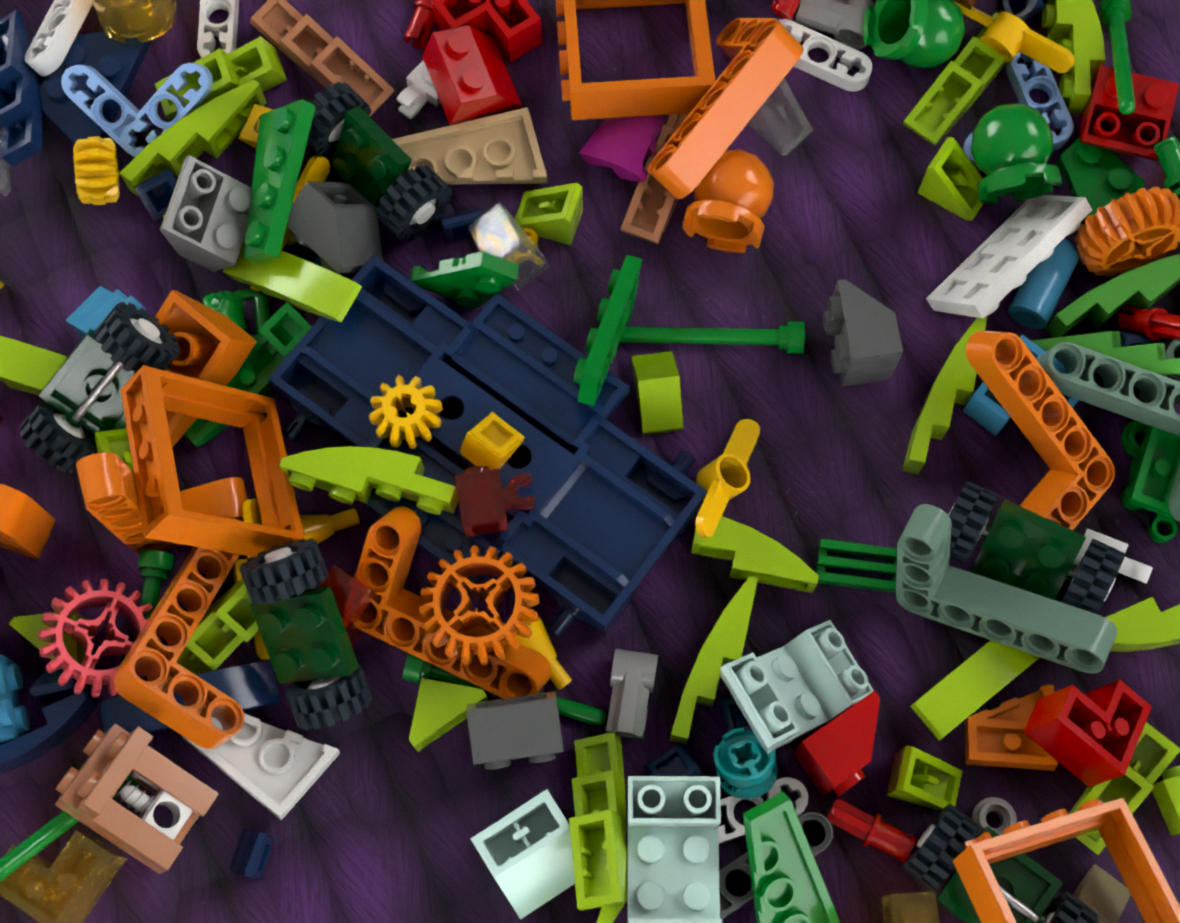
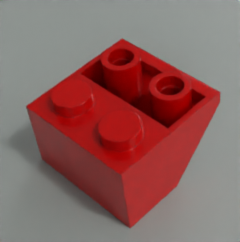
(1133, 133)

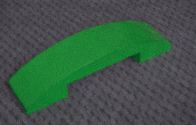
(278, 339)

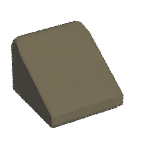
(1103, 894)

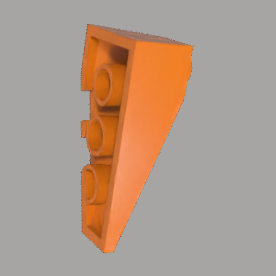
(209, 348)

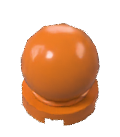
(731, 202)

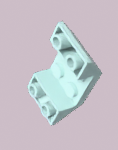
(796, 685)
(673, 849)

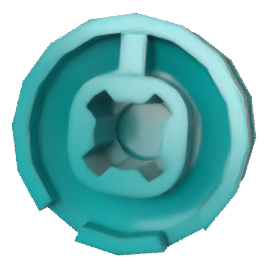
(732, 762)

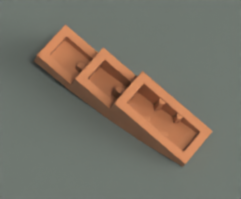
(318, 53)
(652, 202)

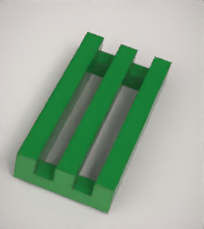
(858, 550)

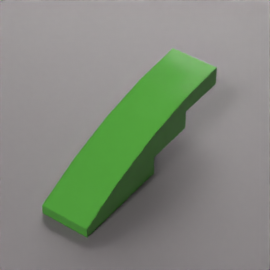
(1136, 288)
(1145, 356)

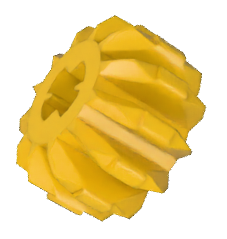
(96, 170)
(413, 425)

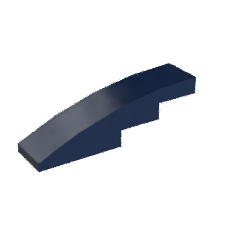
(18, 94)

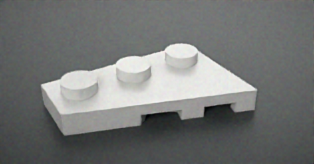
(270, 763)

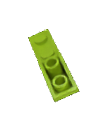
(1078, 29)
(355, 471)

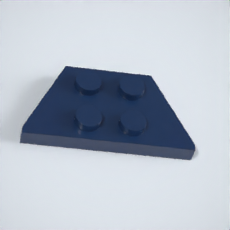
(113, 60)

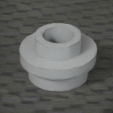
(1000, 807)

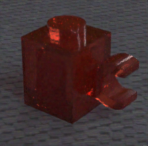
(485, 501)

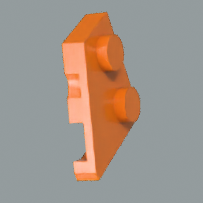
(998, 737)

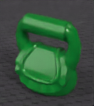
(232, 306)

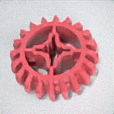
(119, 644)

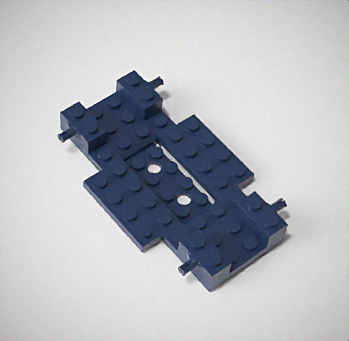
(597, 512)

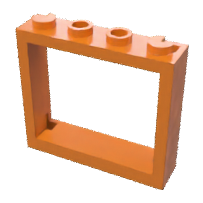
(633, 97)
(156, 480)
(1119, 834)

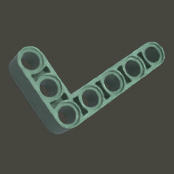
(1118, 392)
(991, 608)

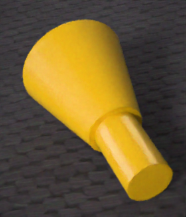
(323, 526)
(541, 643)

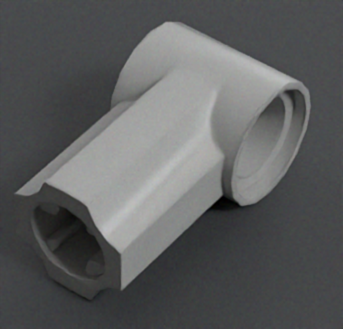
(836, 17)
(631, 682)

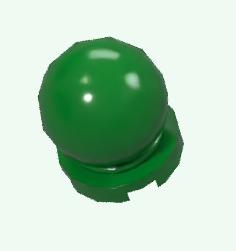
(914, 31)
(1013, 151)

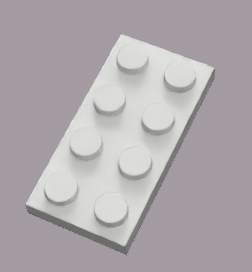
(1009, 255)

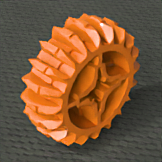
(1130, 232)
(493, 590)

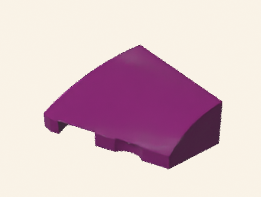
(624, 145)

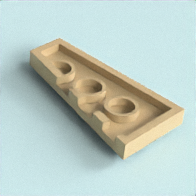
(480, 150)

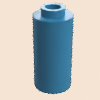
(1043, 287)

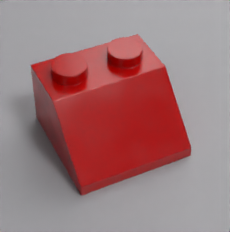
(469, 74)
(841, 748)

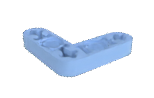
(1040, 79)
(131, 118)

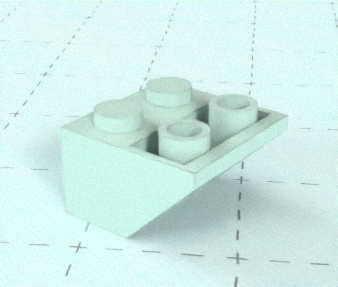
(529, 853)

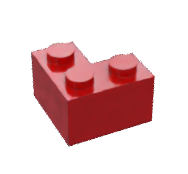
(509, 21)
(1090, 731)

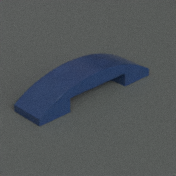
(248, 684)
(62, 721)

